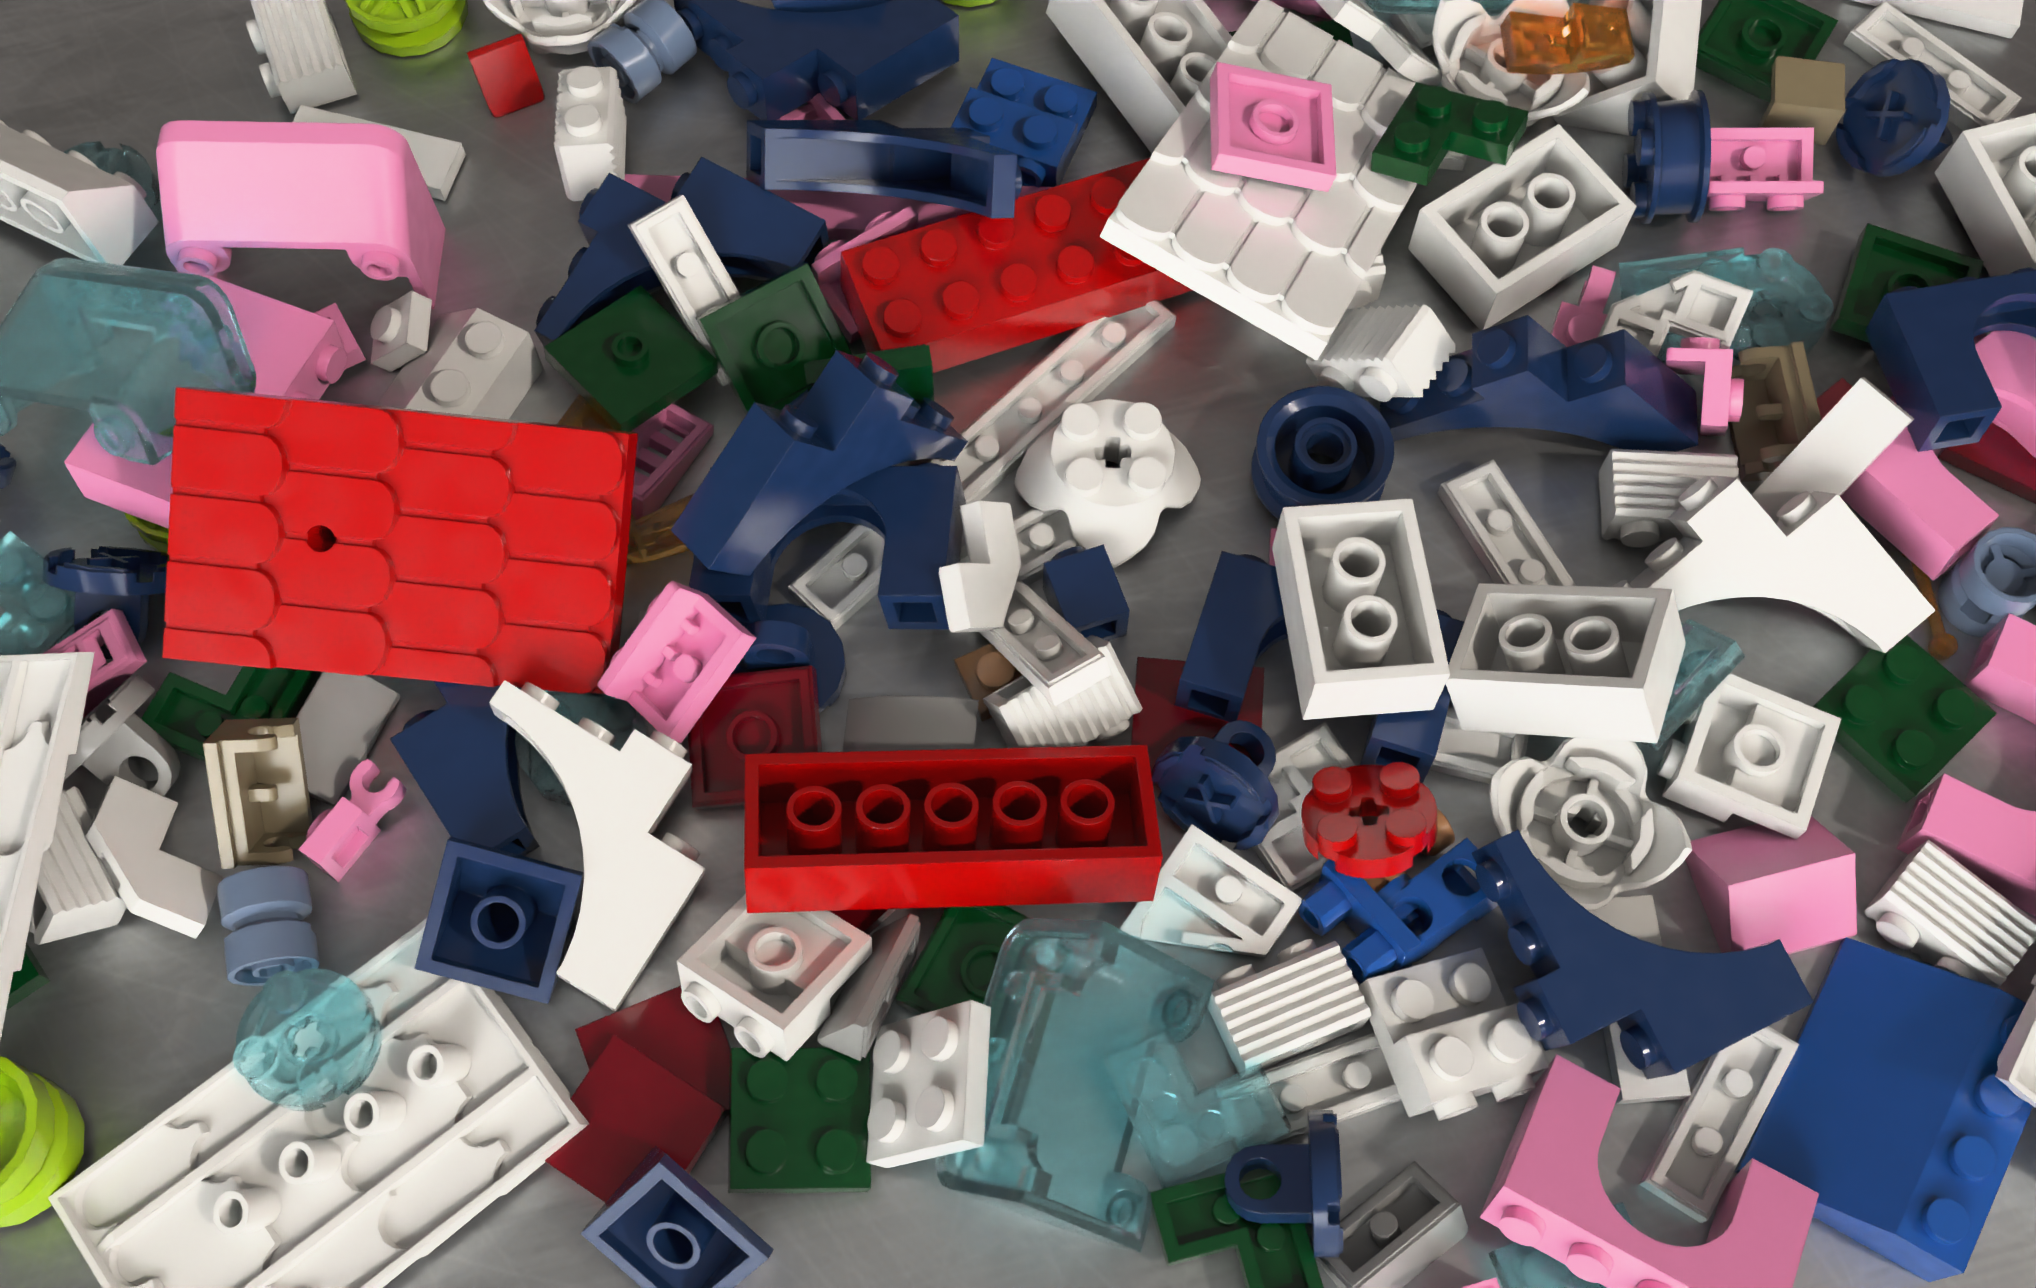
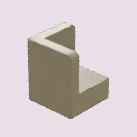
(1806, 96)

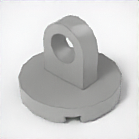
(118, 733)

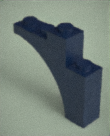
(848, 56)
(882, 159)
(747, 226)
(1531, 380)
(799, 457)
(469, 768)
(1588, 974)

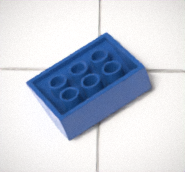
(1898, 1107)

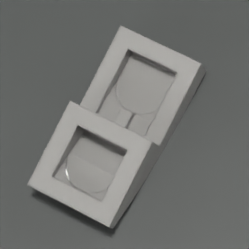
(910, 723)

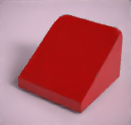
(506, 75)

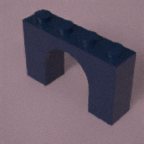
(1931, 353)
(922, 530)
(1244, 620)

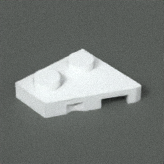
(1213, 901)

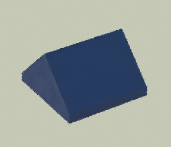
(500, 920)
(674, 1231)

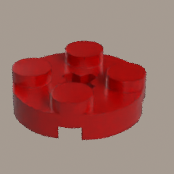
(1390, 792)

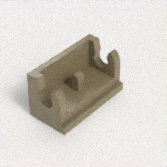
(1776, 408)
(258, 790)

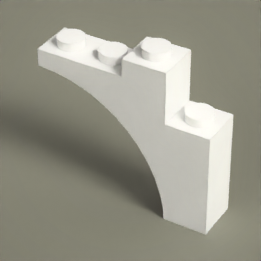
(1810, 556)
(619, 798)

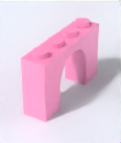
(292, 357)
(1917, 499)
(1970, 825)
(1555, 1202)

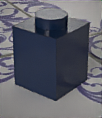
(1086, 592)

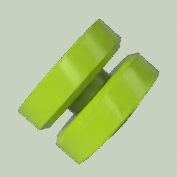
(37, 1142)

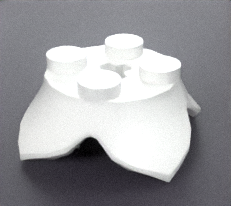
(559, 24)
(1474, 62)
(1104, 503)
(1604, 785)

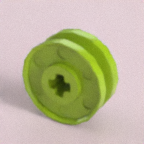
(407, 25)

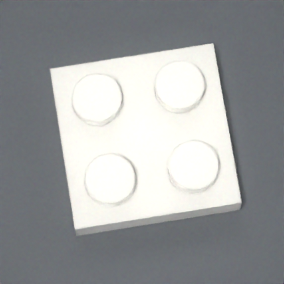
(929, 1085)

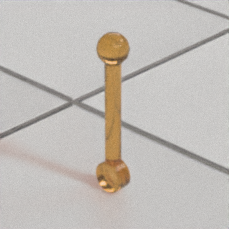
(1942, 644)

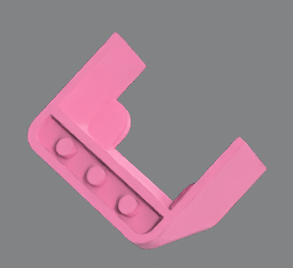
(297, 190)

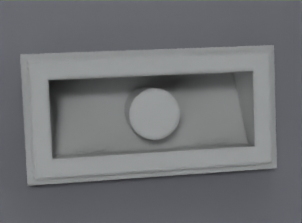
(340, 729)
(871, 990)
(1396, 1233)

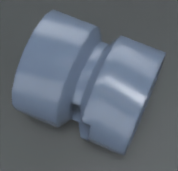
(648, 44)
(1991, 581)
(266, 920)

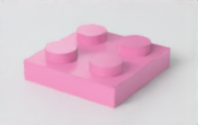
(1272, 127)

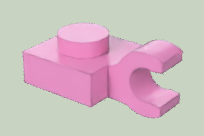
(1584, 322)
(347, 829)

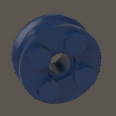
(1668, 157)
(1326, 424)

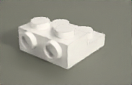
(1751, 757)
(771, 974)
(1451, 1035)

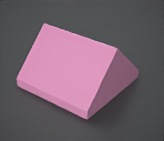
(1775, 887)

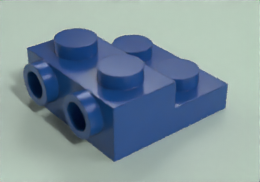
(1030, 117)

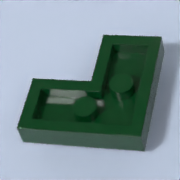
(1445, 121)
(191, 712)
(1199, 1222)

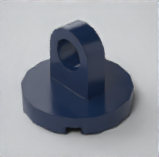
(1895, 118)
(108, 580)
(798, 638)
(1218, 786)
(1308, 1181)

